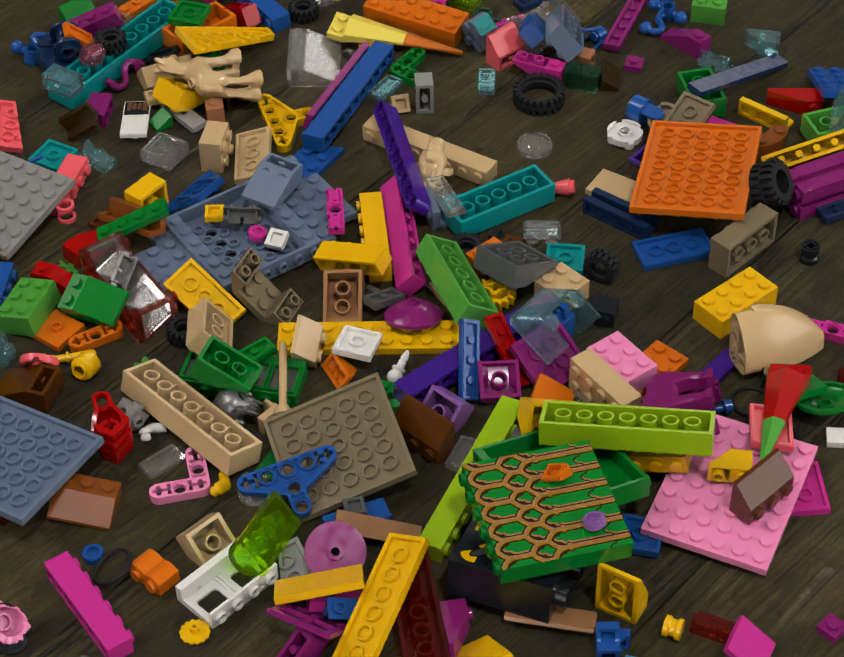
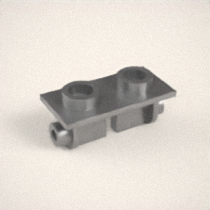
(126, 266)

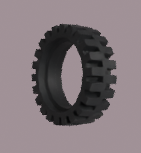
(539, 106)

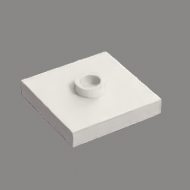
(357, 343)

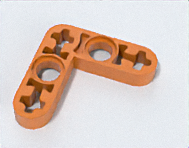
(81, 338)

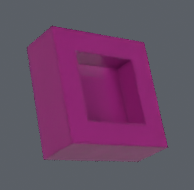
(634, 64)
(831, 628)

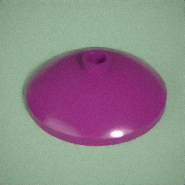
(413, 314)

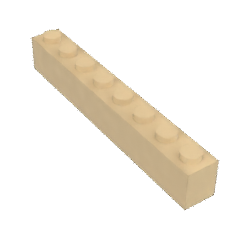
(462, 161)

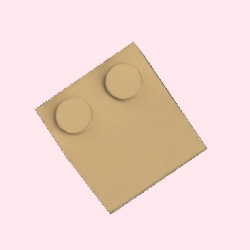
(307, 341)
(205, 538)

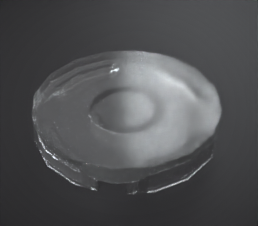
(534, 145)

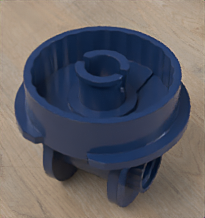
(57, 48)

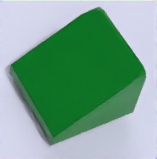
(161, 120)

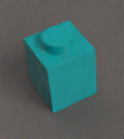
(485, 24)

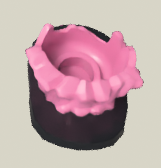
(12, 629)

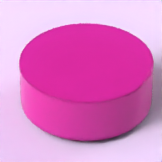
(257, 233)

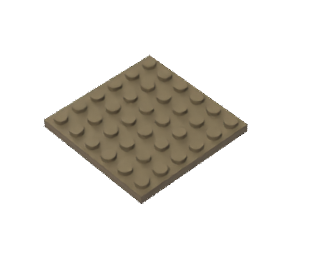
(362, 431)

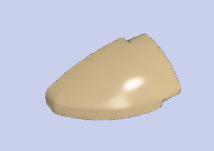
(772, 336)

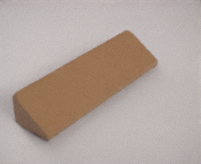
(566, 619)

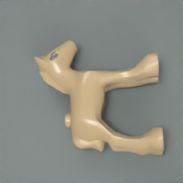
(211, 83)

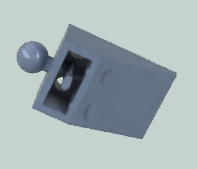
(273, 180)

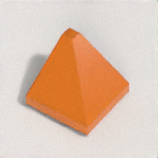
(556, 472)

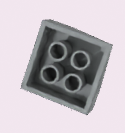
(512, 263)

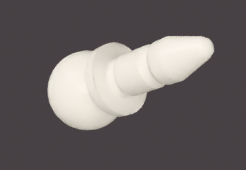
(398, 370)

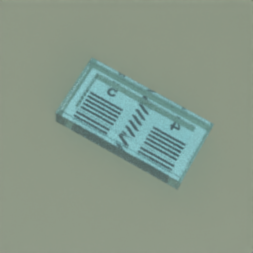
(486, 81)
(385, 88)

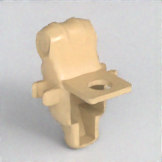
(434, 160)

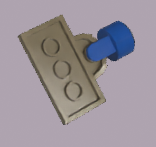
(686, 109)

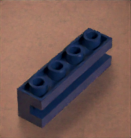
(616, 213)

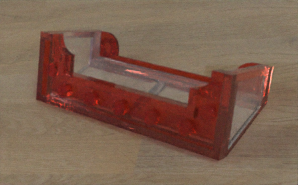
(148, 302)

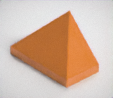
(338, 370)

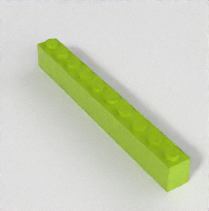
(453, 509)

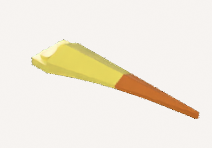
(360, 29)

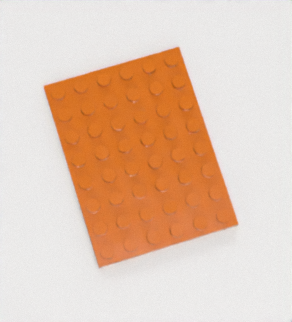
(696, 170)

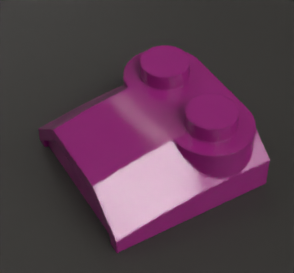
(498, 379)

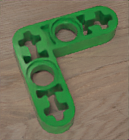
(403, 71)

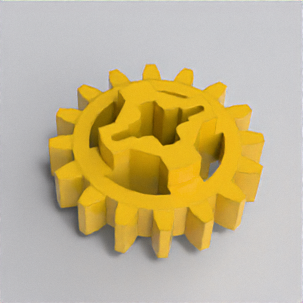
(499, 293)

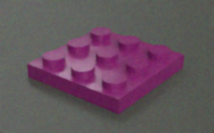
(534, 365)

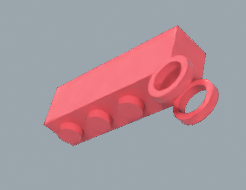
(77, 168)

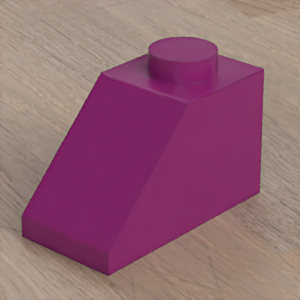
(104, 105)
(303, 644)

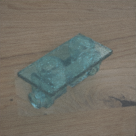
(709, 59)

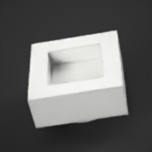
(276, 239)

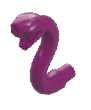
(136, 63)

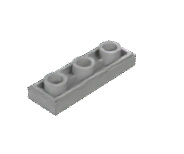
(188, 119)

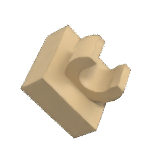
(401, 102)

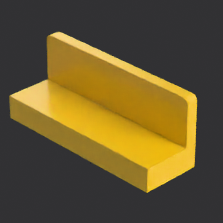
(762, 114)

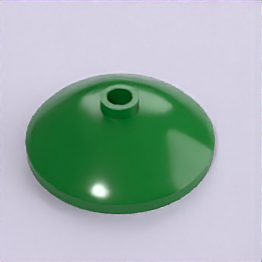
(826, 404)

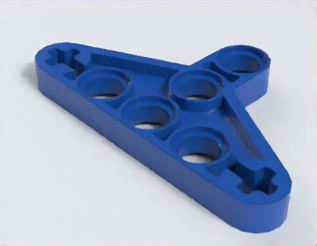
(301, 476)

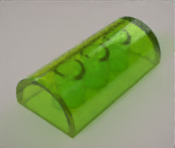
(264, 537)

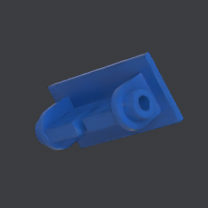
(339, 608)

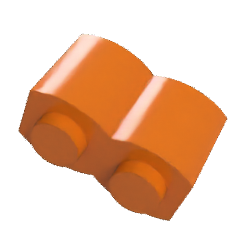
(154, 572)

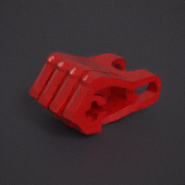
(113, 427)

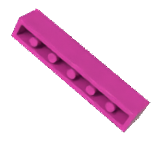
(88, 606)

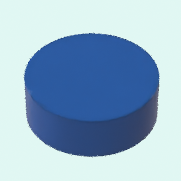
(92, 554)

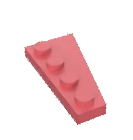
(9, 128)

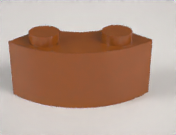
(773, 140)

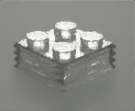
(164, 151)
(542, 230)

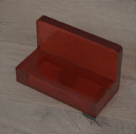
(711, 627)

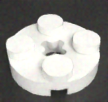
(617, 136)

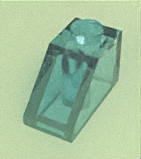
(763, 41)

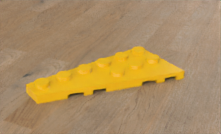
(211, 39)

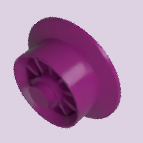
(334, 546)

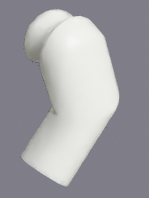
(145, 432)

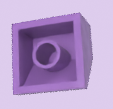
(449, 405)

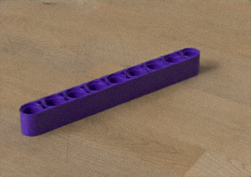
(402, 158)

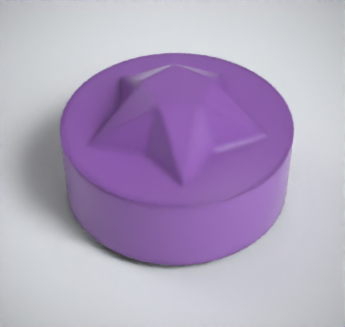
(594, 521)

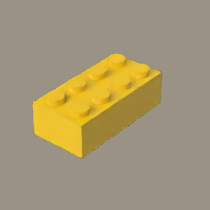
(733, 296)

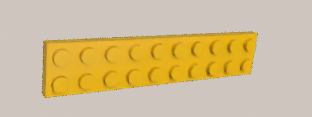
(394, 341)

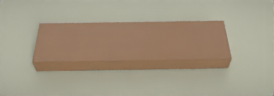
(375, 527)

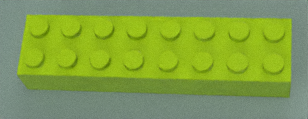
(628, 427)

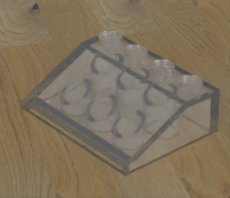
(312, 59)

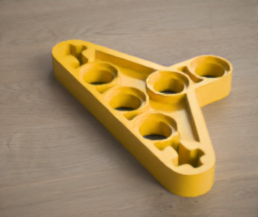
(280, 114)

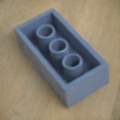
(564, 33)

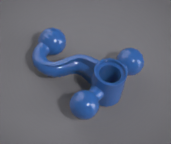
(666, 14)
(30, 50)

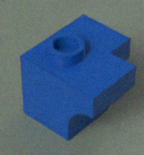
(610, 639)

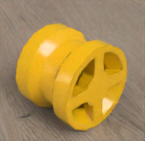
(673, 627)

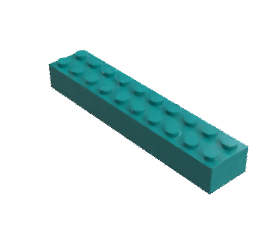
(142, 36)

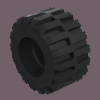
(771, 183)

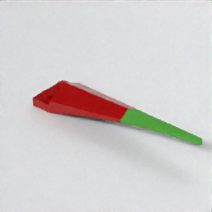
(783, 390)

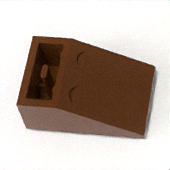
(33, 385)

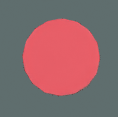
(37, 358)

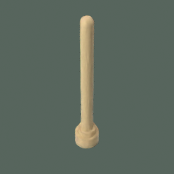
(282, 406)

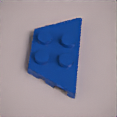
(317, 161)
(197, 191)

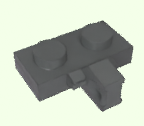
(379, 299)

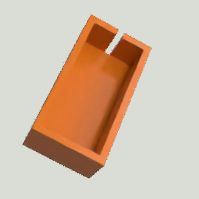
(217, 18)

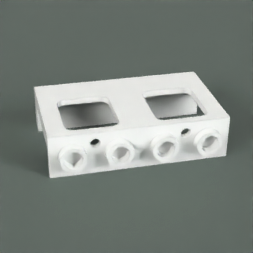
(216, 576)

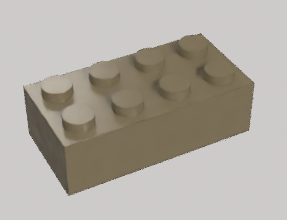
(742, 240)

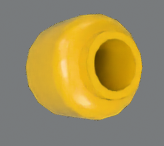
(85, 365)

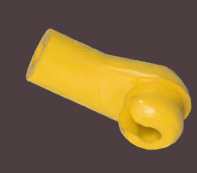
(221, 486)

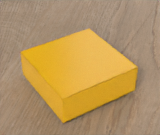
(214, 213)

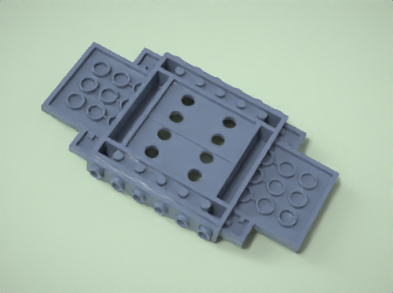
(186, 234)

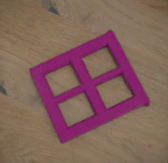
(305, 621)

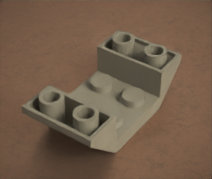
(260, 294)

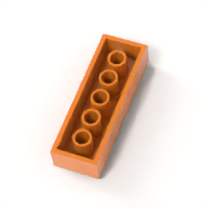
(420, 17)

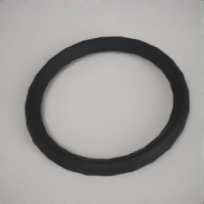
(741, 389)
(121, 575)

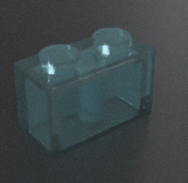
(62, 81)

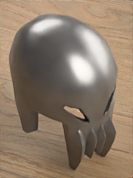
(237, 404)

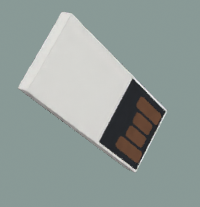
(135, 120)

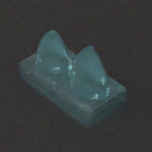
(97, 158)

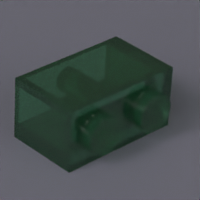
(582, 77)

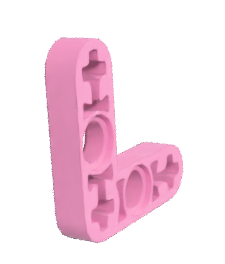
(193, 481)

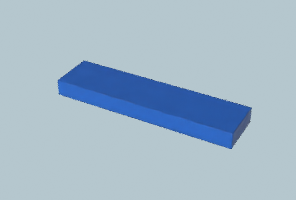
(468, 356)

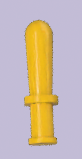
(70, 356)

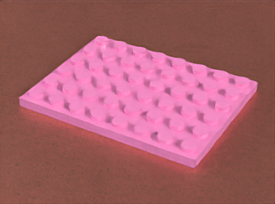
(697, 513)

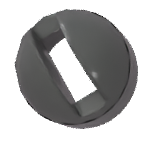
(345, 57)

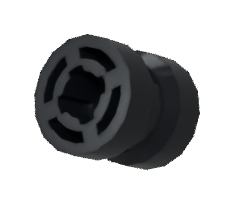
(809, 252)

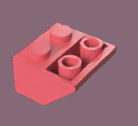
(502, 46)

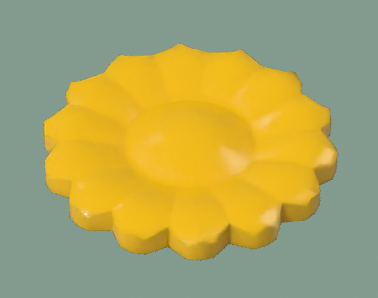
(194, 632)

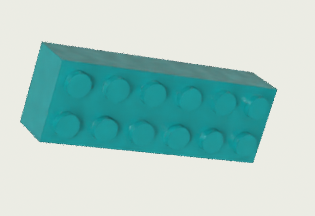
(502, 200)

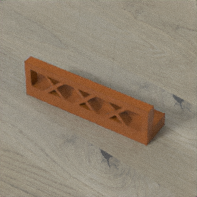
(121, 207)

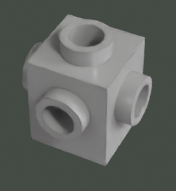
(134, 411)

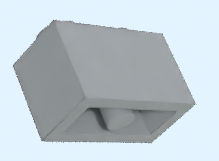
(424, 93)

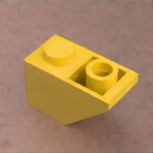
(730, 465)

